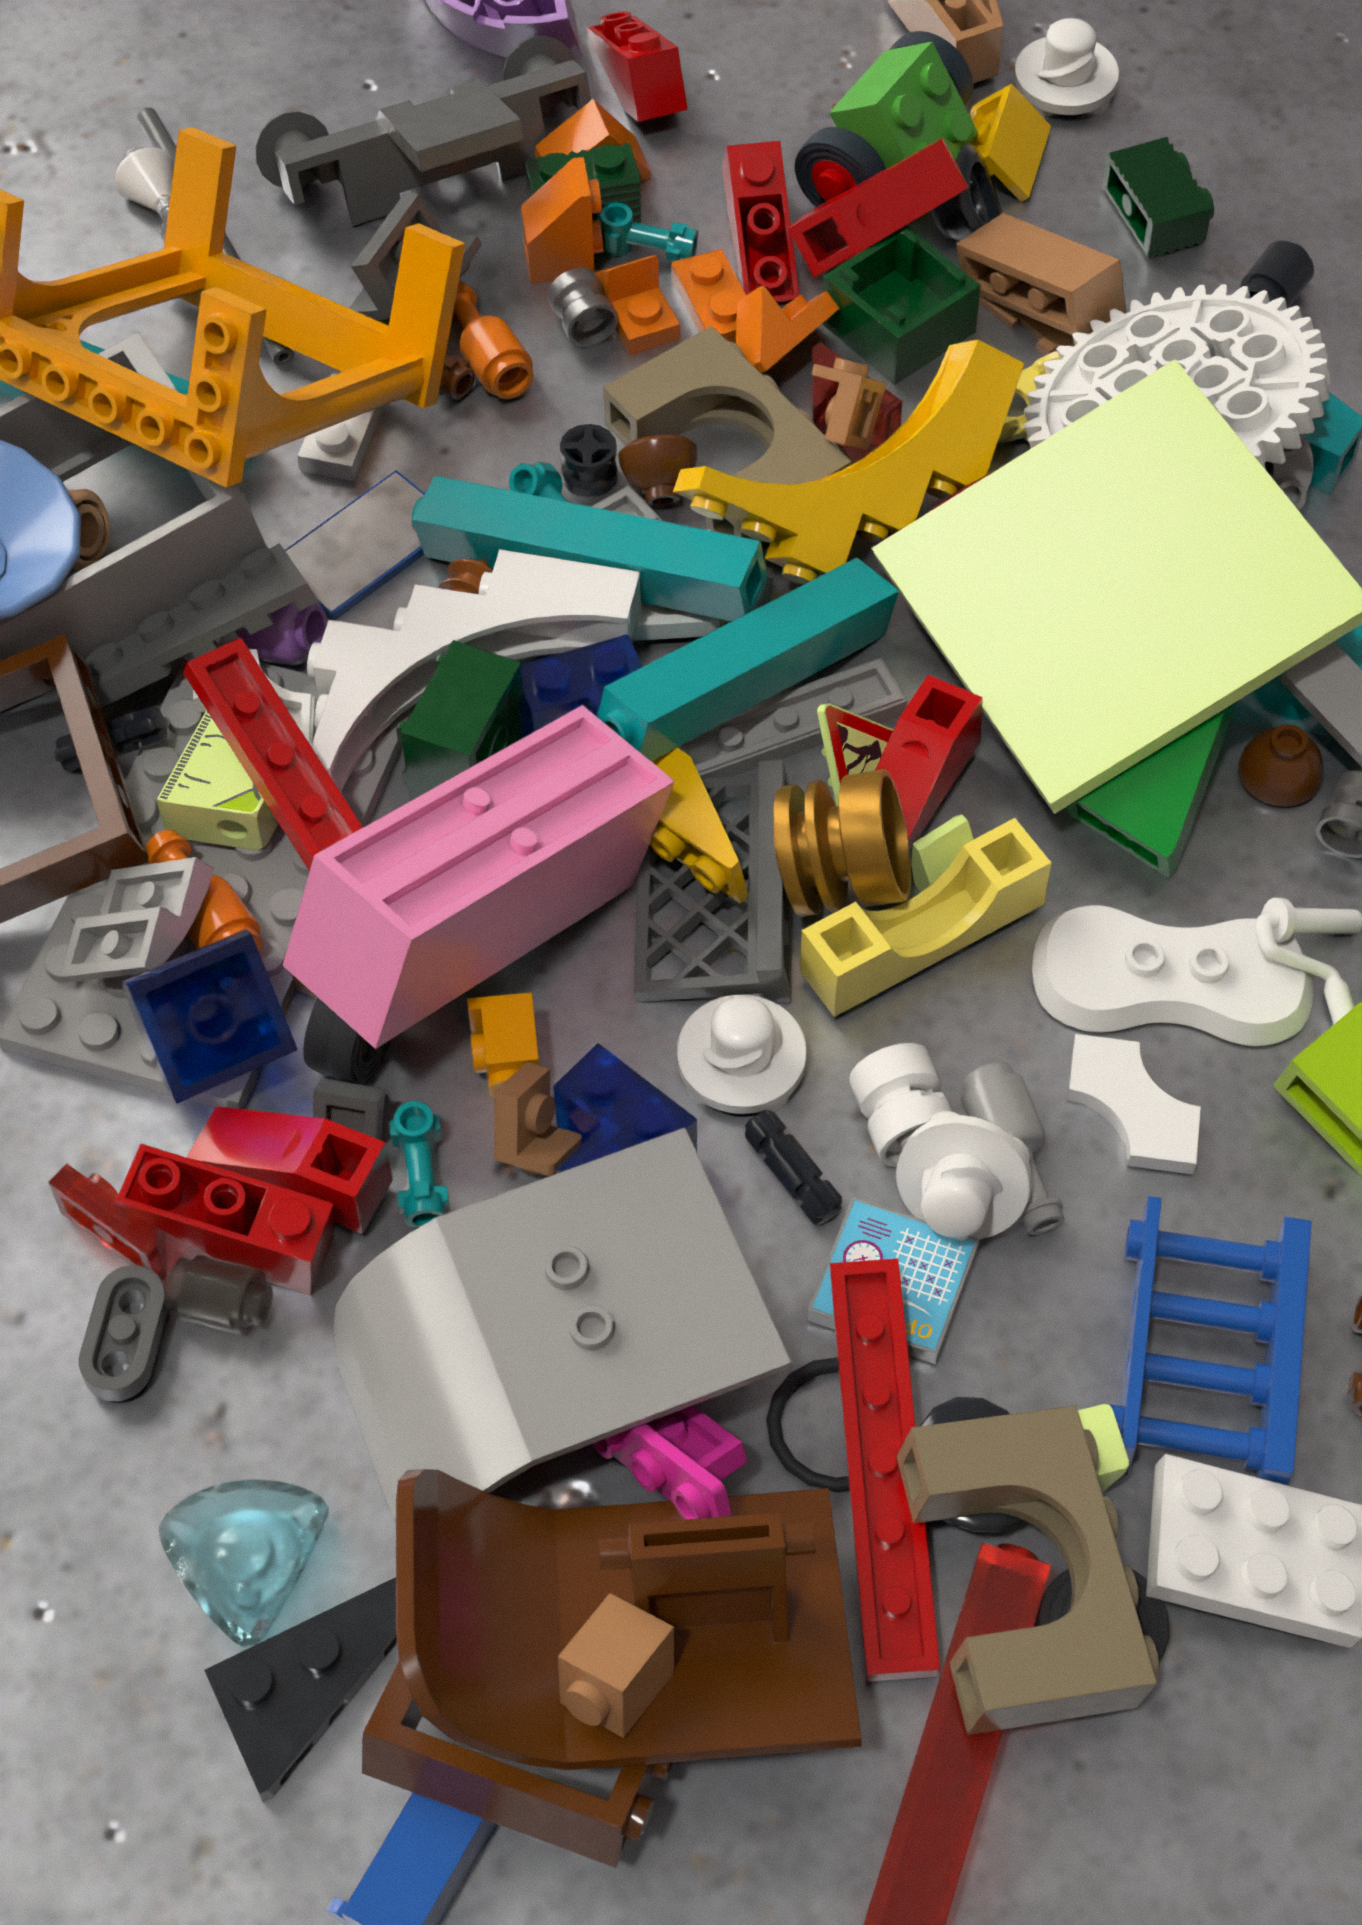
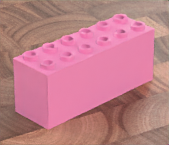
(474, 874)

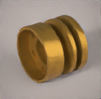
(830, 844)

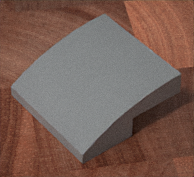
(139, 921)

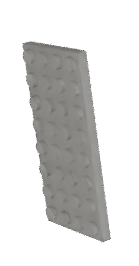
(90, 1021)

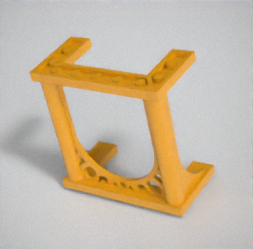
(229, 403)

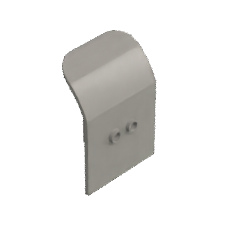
(551, 1319)

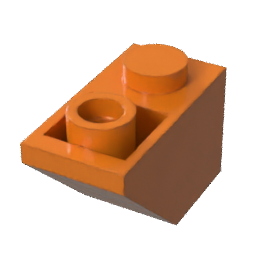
(560, 224)

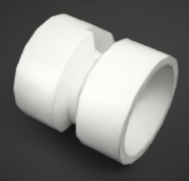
(898, 1094)

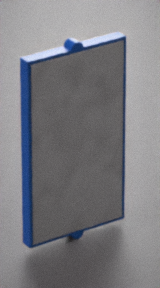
(360, 546)

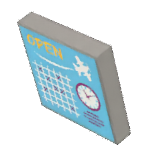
(929, 1265)

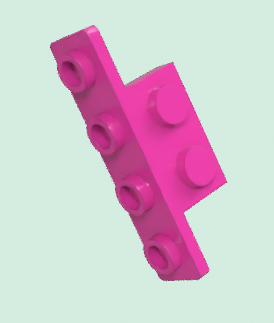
(681, 1459)

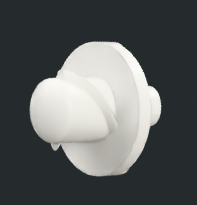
(1067, 71)
(741, 1054)
(964, 1176)

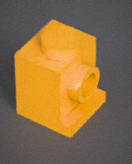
(502, 1035)

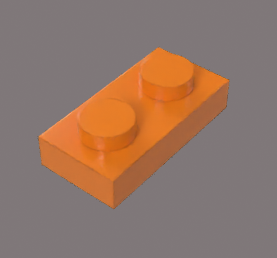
(709, 291)

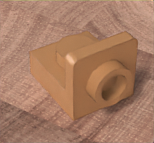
(855, 406)
(524, 1124)

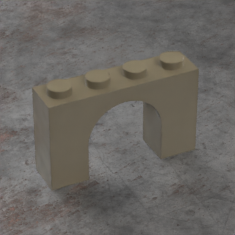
(714, 384)
(1044, 1473)

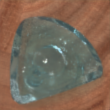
(243, 1550)

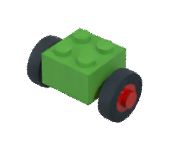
(891, 112)

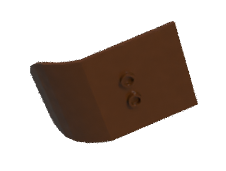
(506, 1585)

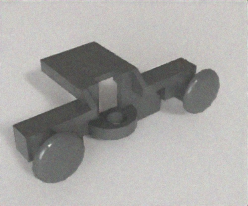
(428, 140)

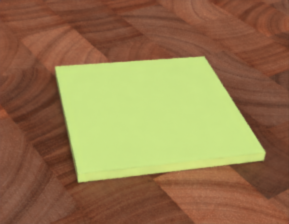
(1120, 584)

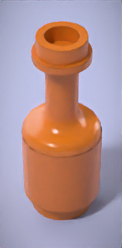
(491, 348)
(221, 909)

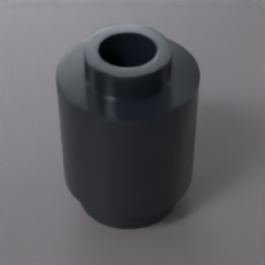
(1281, 271)

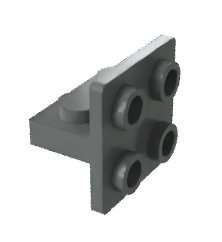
(380, 258)

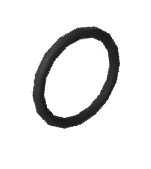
(775, 1433)

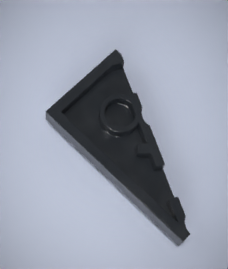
(293, 1683)

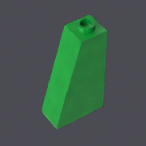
(1157, 799)

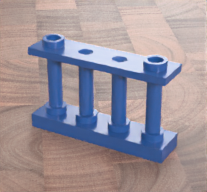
(1276, 1323)

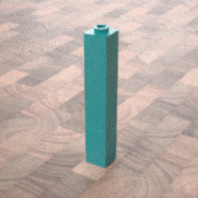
(676, 563)
(748, 659)

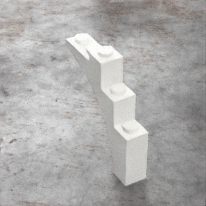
(521, 611)

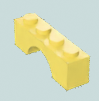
(982, 890)

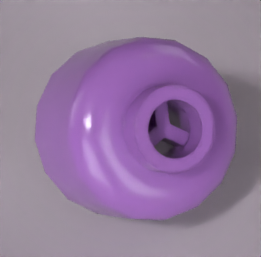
(289, 636)

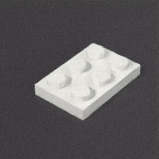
(1256, 1551)

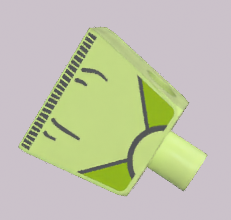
(213, 796)

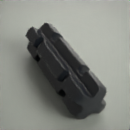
(126, 734)
(793, 1167)

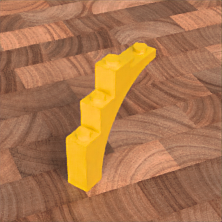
(933, 452)

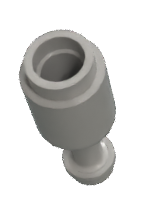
(1003, 1099)

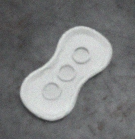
(1123, 972)

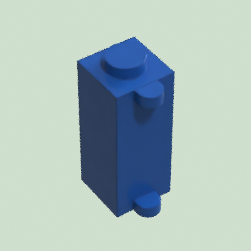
(416, 1867)

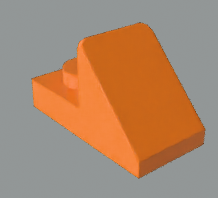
(641, 307)
(770, 332)

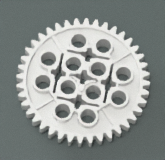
(1244, 353)

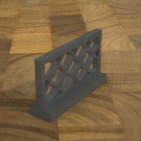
(766, 919)

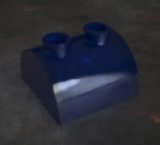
(209, 1016)

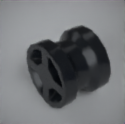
(588, 460)

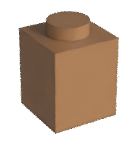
(615, 1665)

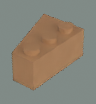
(968, 25)
(1041, 280)

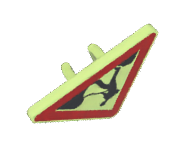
(850, 743)

